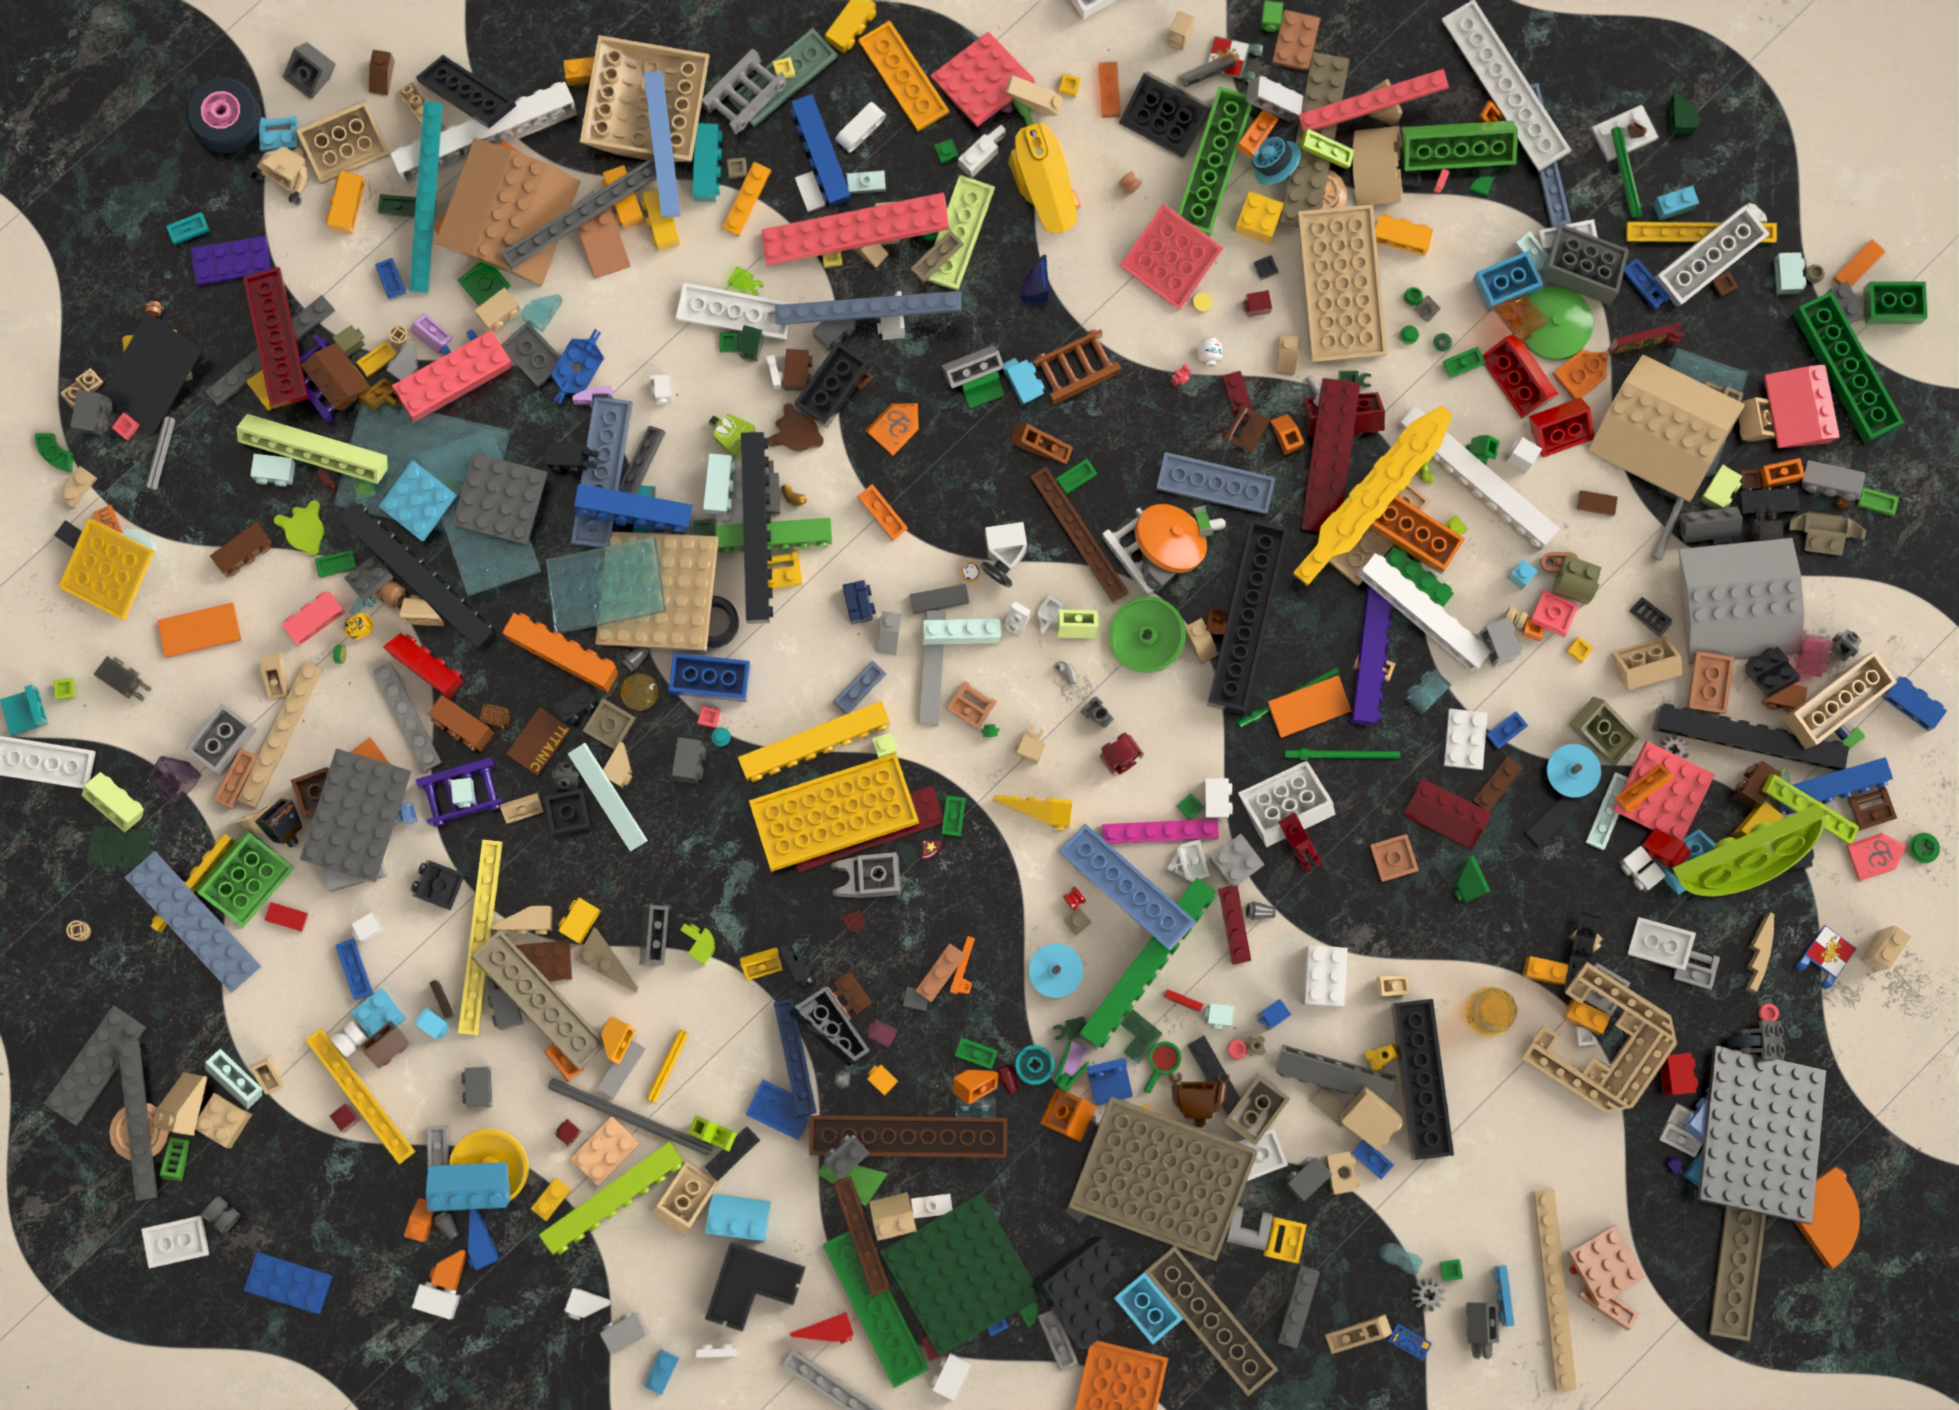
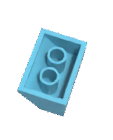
(1698, 844)
(738, 1217)
(1148, 1308)

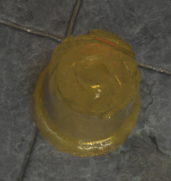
(1490, 1011)

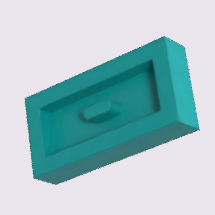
(188, 228)

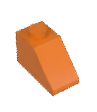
(974, 1084)
(420, 1222)
(448, 1272)

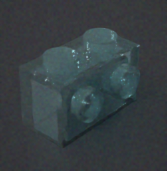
(1428, 691)

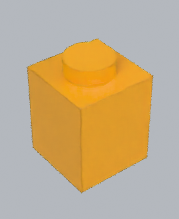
(881, 1079)

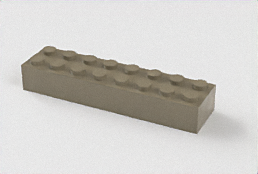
(1211, 1321)

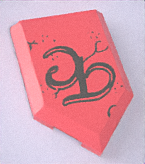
(1875, 855)

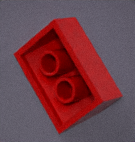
(1562, 426)

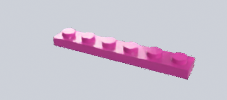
(1160, 831)

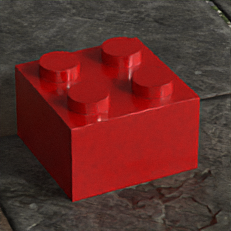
(1678, 1075)

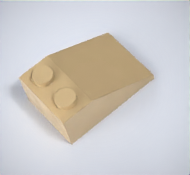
(181, 1105)
(685, 1198)

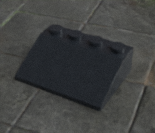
(1165, 114)

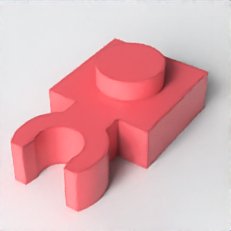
(1181, 376)

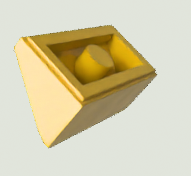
(761, 964)

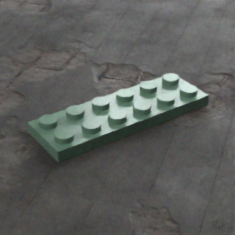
(808, 58)

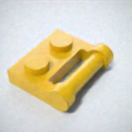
(786, 576)
(1291, 1241)

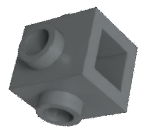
(1846, 644)
(566, 776)

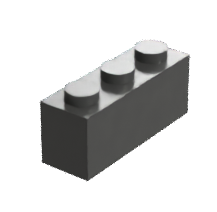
(1711, 524)
(653, 935)

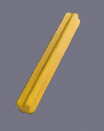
(667, 1066)

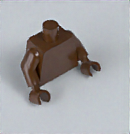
(1198, 1099)

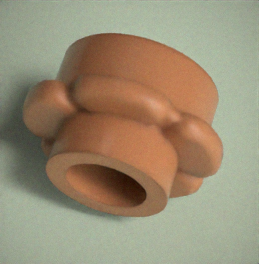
(153, 308)

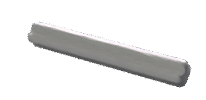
(160, 453)

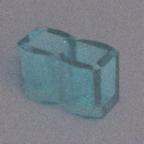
(1406, 1261)

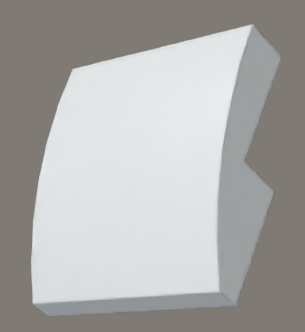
(1675, 1134)

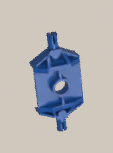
(587, 355)

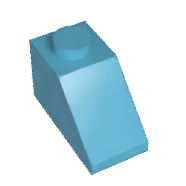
(432, 1024)

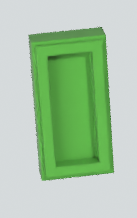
(1877, 501)

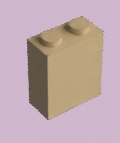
(1885, 948)
(1371, 1118)

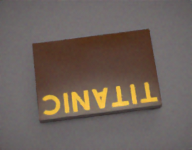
(538, 741)

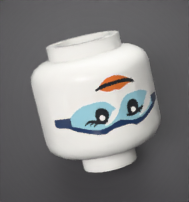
(1209, 352)

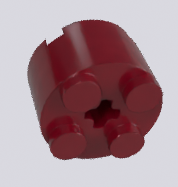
(1121, 754)

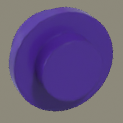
(1676, 1165)

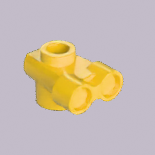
(1378, 1058)

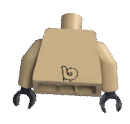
(285, 169)

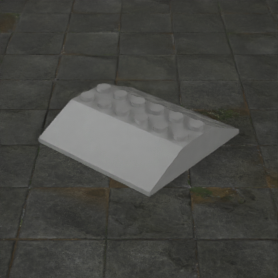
(1742, 598)

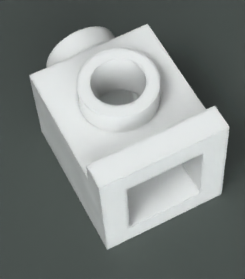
(661, 388)

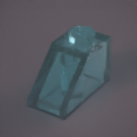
(541, 311)

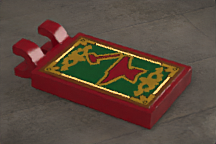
(1646, 339)

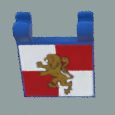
(1828, 953)

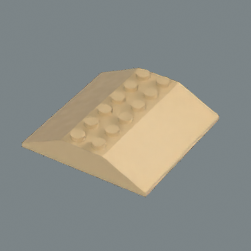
(617, 101)
(1665, 427)

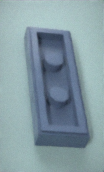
(859, 688)

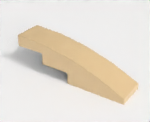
(1762, 946)

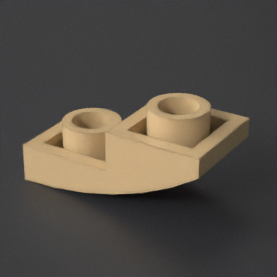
(87, 381)

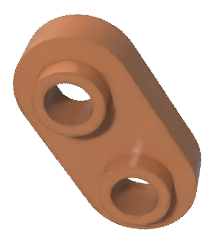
(1556, 559)

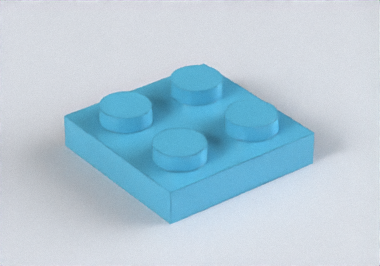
(377, 1012)

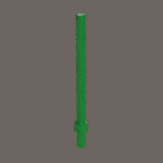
(1256, 715)
(1304, 754)

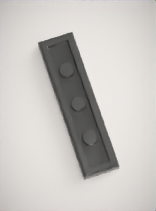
(642, 460)

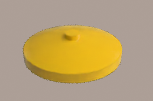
(494, 1146)

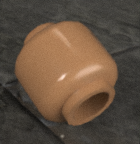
(392, 594)

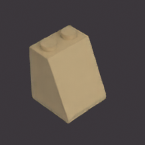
(892, 1216)

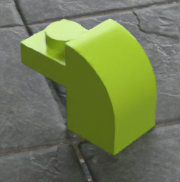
(704, 945)
(712, 1133)

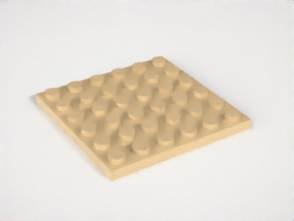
(687, 585)

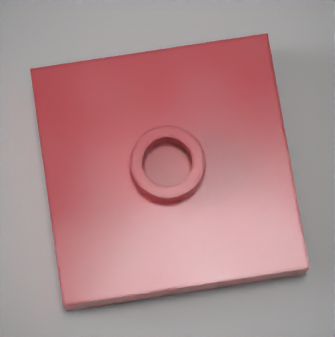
(1553, 613)

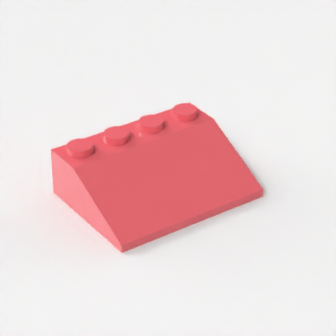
(1801, 407)

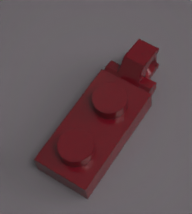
(1236, 392)

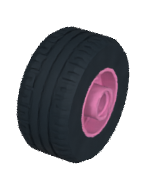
(223, 115)

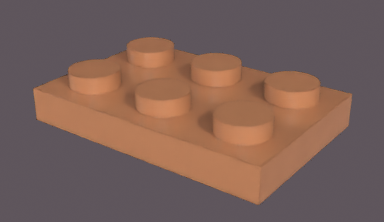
(1296, 40)
(1710, 682)

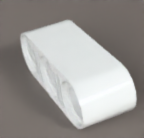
(860, 127)

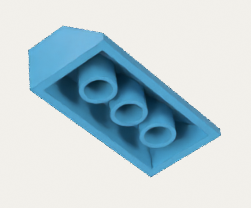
(468, 1186)

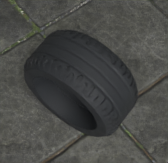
(730, 633)

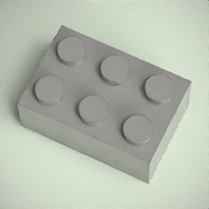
(220, 739)

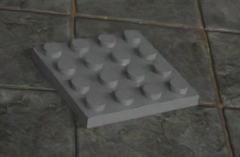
(500, 498)

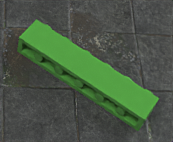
(783, 535)

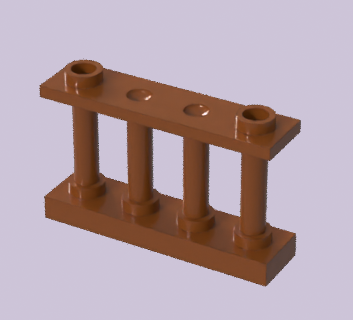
(1075, 385)

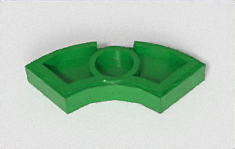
(52, 453)

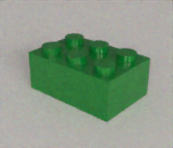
(1895, 302)

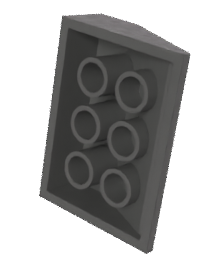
(1585, 264)

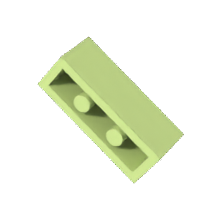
(112, 802)

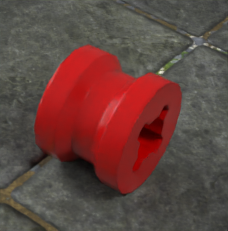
(1074, 898)

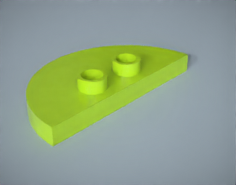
(1754, 857)

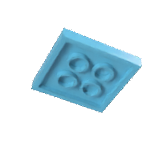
(417, 500)

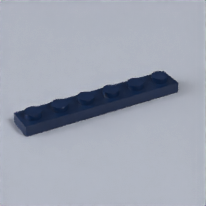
(795, 1058)

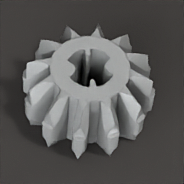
(1675, 744)
(1425, 1301)

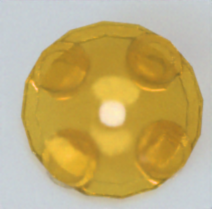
(639, 692)

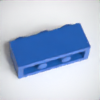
(1915, 703)

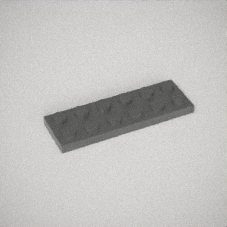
(93, 1066)

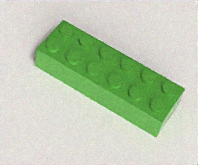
(1459, 145)

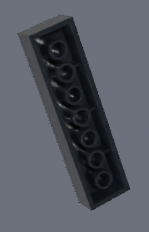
(1422, 1079)

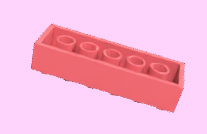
(451, 376)

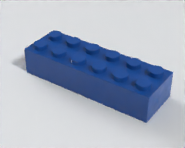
(632, 509)

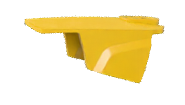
(1044, 177)

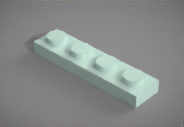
(1606, 817)

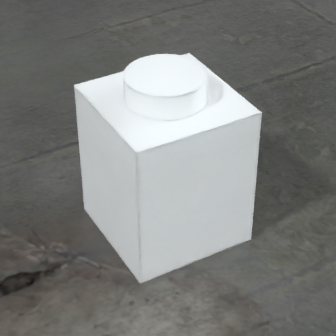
(366, 927)

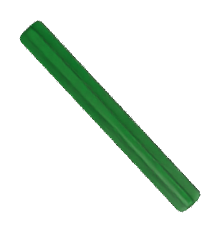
(1626, 172)

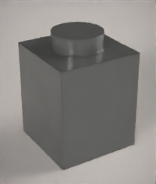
(913, 1000)

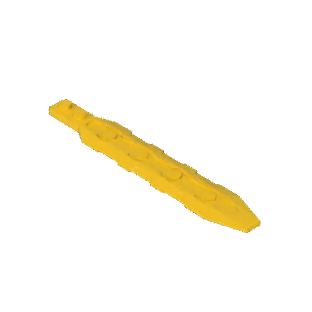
(1376, 491)

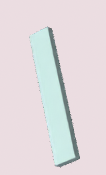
(607, 797)

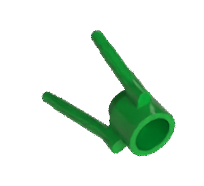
(1066, 1081)

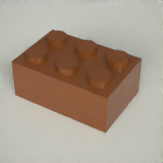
(460, 724)

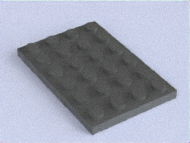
(355, 815)

